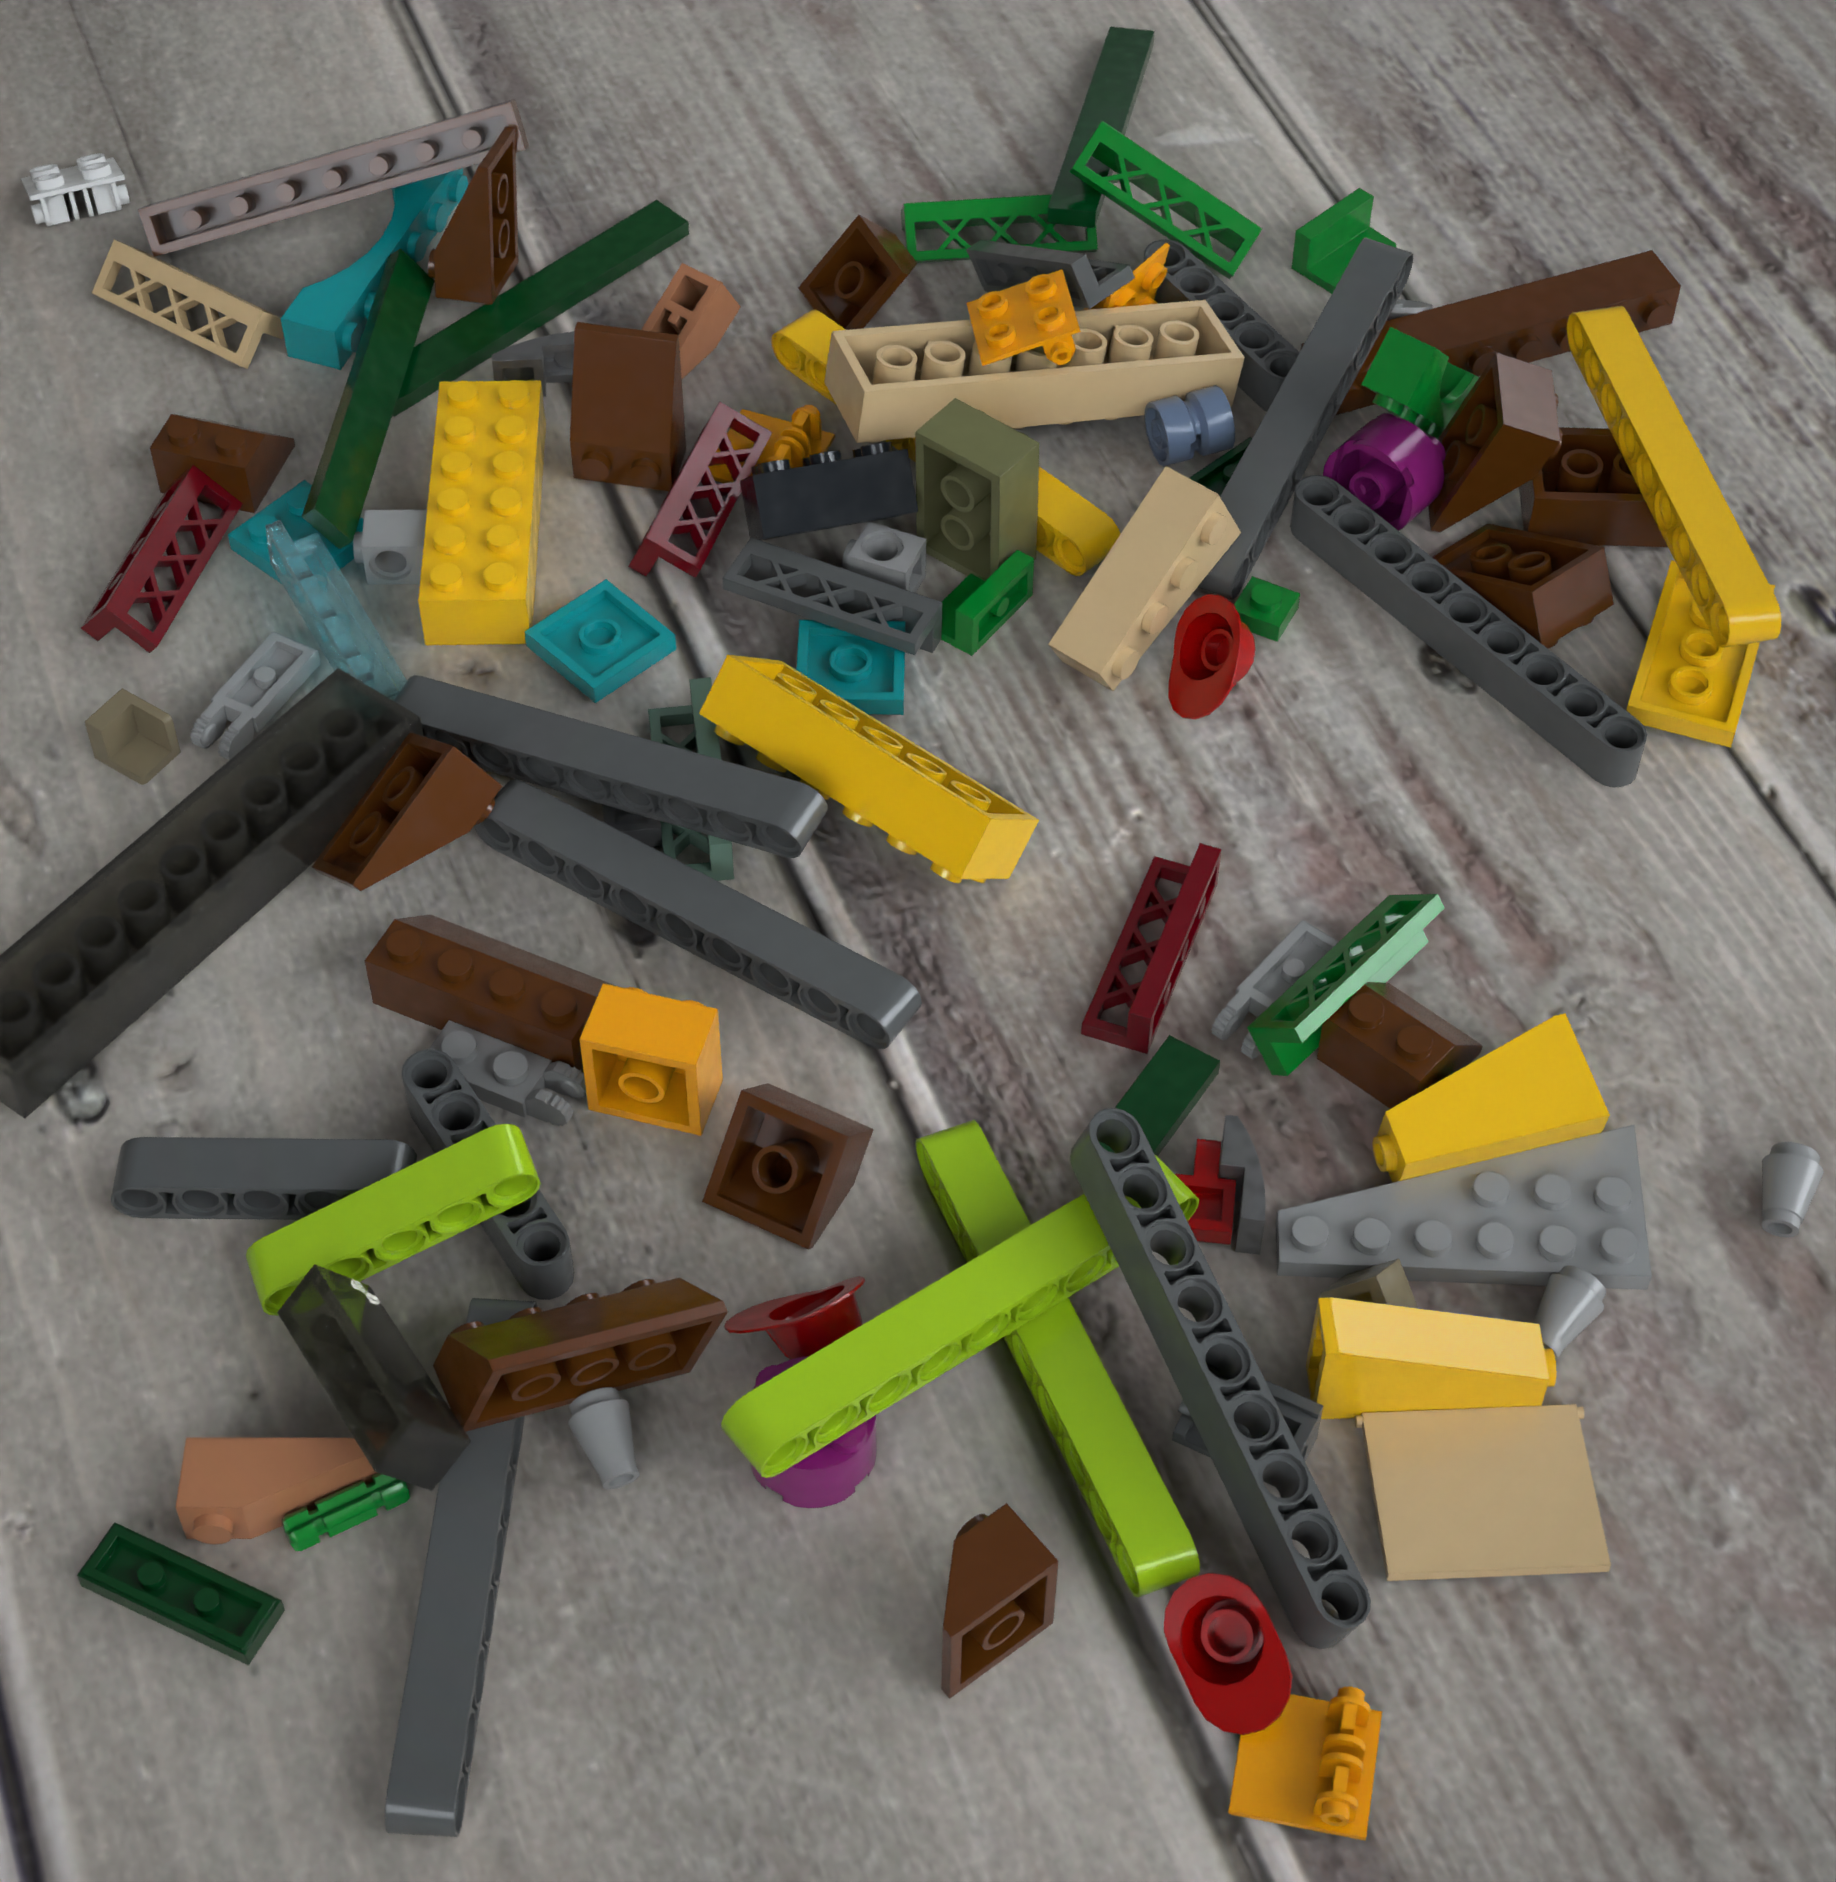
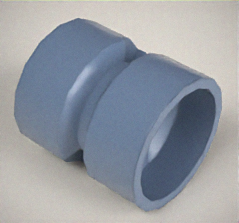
(1197, 424)

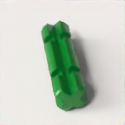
(343, 1510)

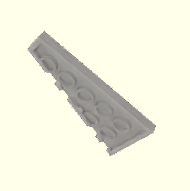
(1487, 1220)

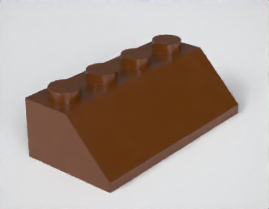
(458, 975)
(561, 1353)

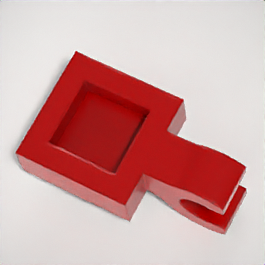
(1216, 1195)

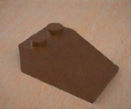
(482, 236)
(626, 407)
(1496, 438)
(1533, 578)
(410, 810)

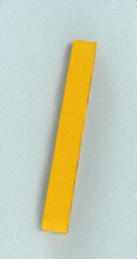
(1674, 478)
(1068, 525)

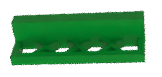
(1173, 192)
(984, 212)
(1368, 953)

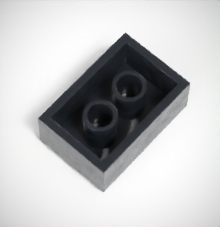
(828, 491)

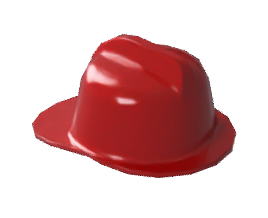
(1209, 656)
(805, 1320)
(1228, 1653)

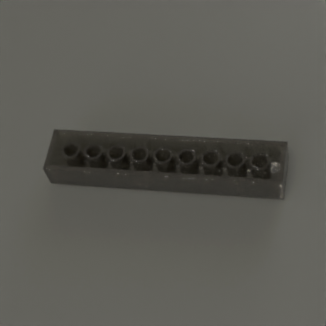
(188, 884)

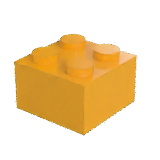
(652, 1058)

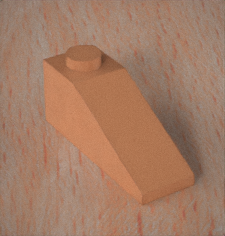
(697, 311)
(252, 1483)

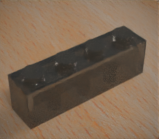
(373, 1378)

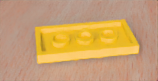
(1684, 676)

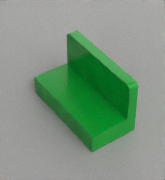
(1330, 239)
(982, 607)

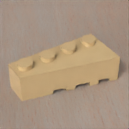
(1145, 578)

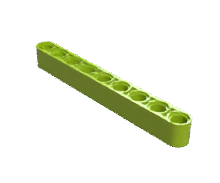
(925, 1335)
(1066, 1376)

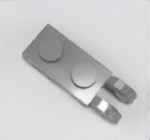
(255, 693)
(1271, 979)
(512, 1075)

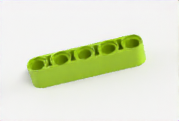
(398, 1214)

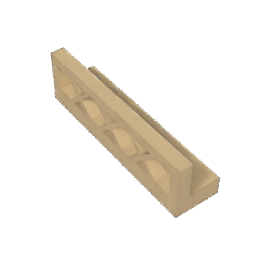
(197, 291)

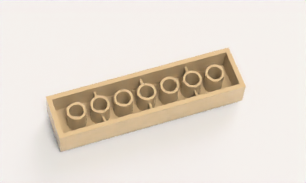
(1124, 358)

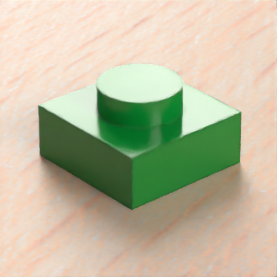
(1267, 608)

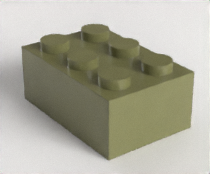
(975, 490)

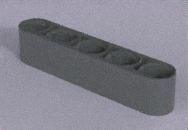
(1265, 350)
(445, 1102)
(247, 1175)

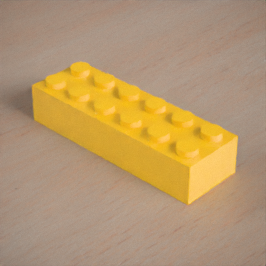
(483, 513)
(868, 769)

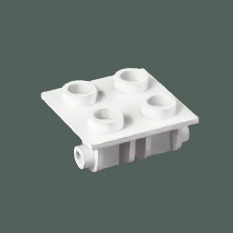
(92, 172)

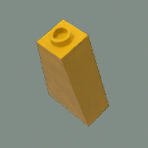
(1499, 1105)
(1421, 1359)

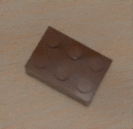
(1588, 495)

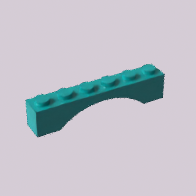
(330, 315)

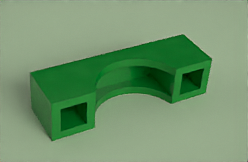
(1417, 382)

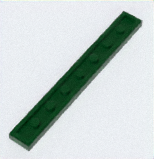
(1107, 100)
(539, 300)
(368, 400)

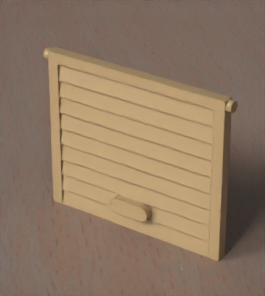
(1483, 1492)

